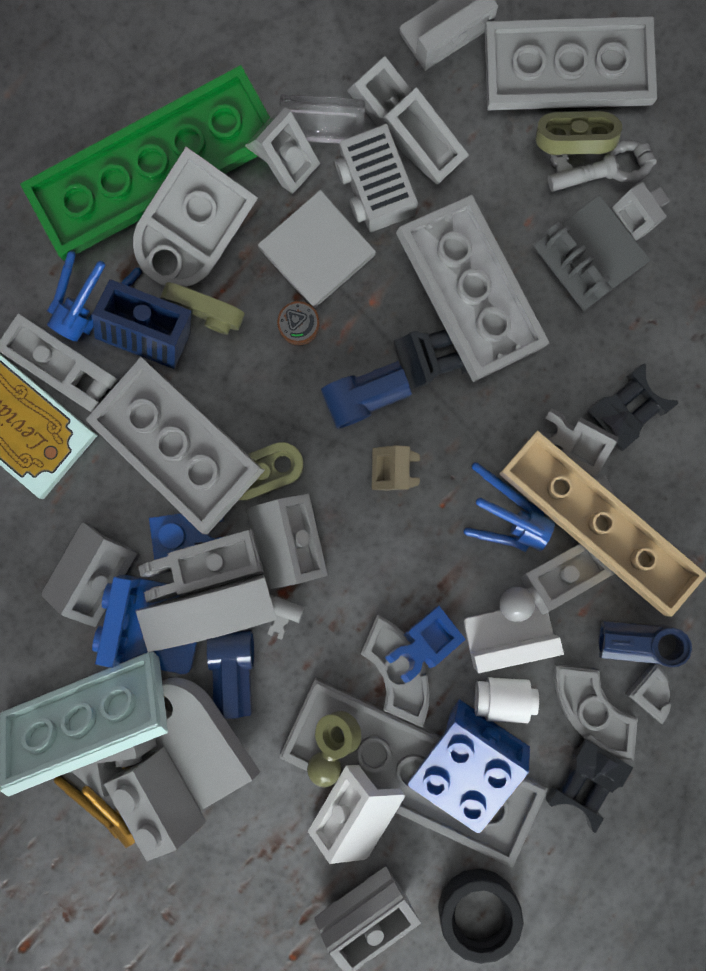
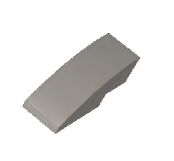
(410, 119)
(206, 614)

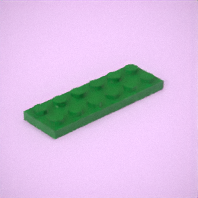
(120, 175)

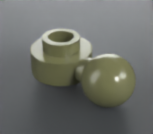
(325, 766)

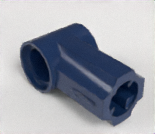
(355, 397)
(640, 643)
(231, 662)

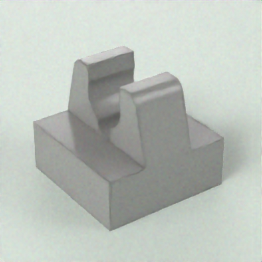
(641, 210)

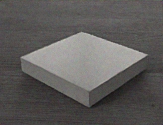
(317, 249)

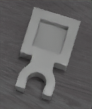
(583, 443)

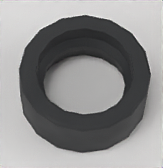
(484, 949)

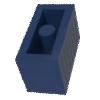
(141, 323)

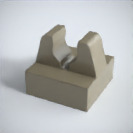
(391, 468)

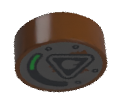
(298, 323)

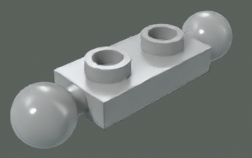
(554, 584)

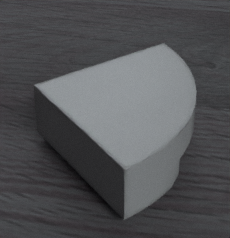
(652, 692)

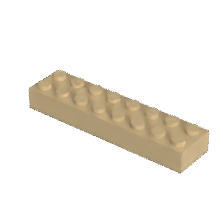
(603, 524)

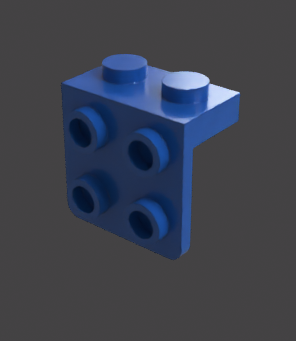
(121, 633)

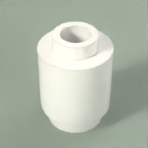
(506, 700)

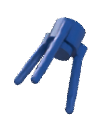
(71, 316)
(529, 527)

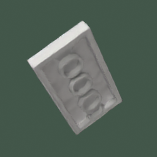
(472, 287)

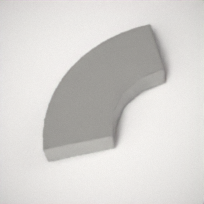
(402, 699)
(592, 713)

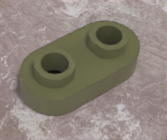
(578, 132)
(218, 314)
(271, 478)

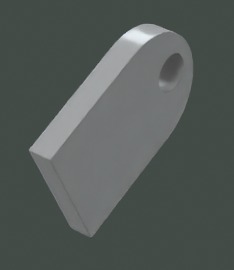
(193, 218)
(203, 744)

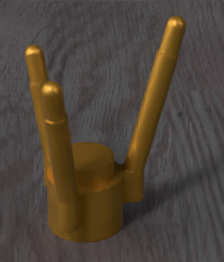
(99, 810)

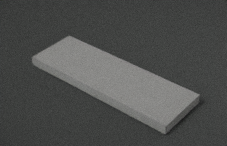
(389, 757)

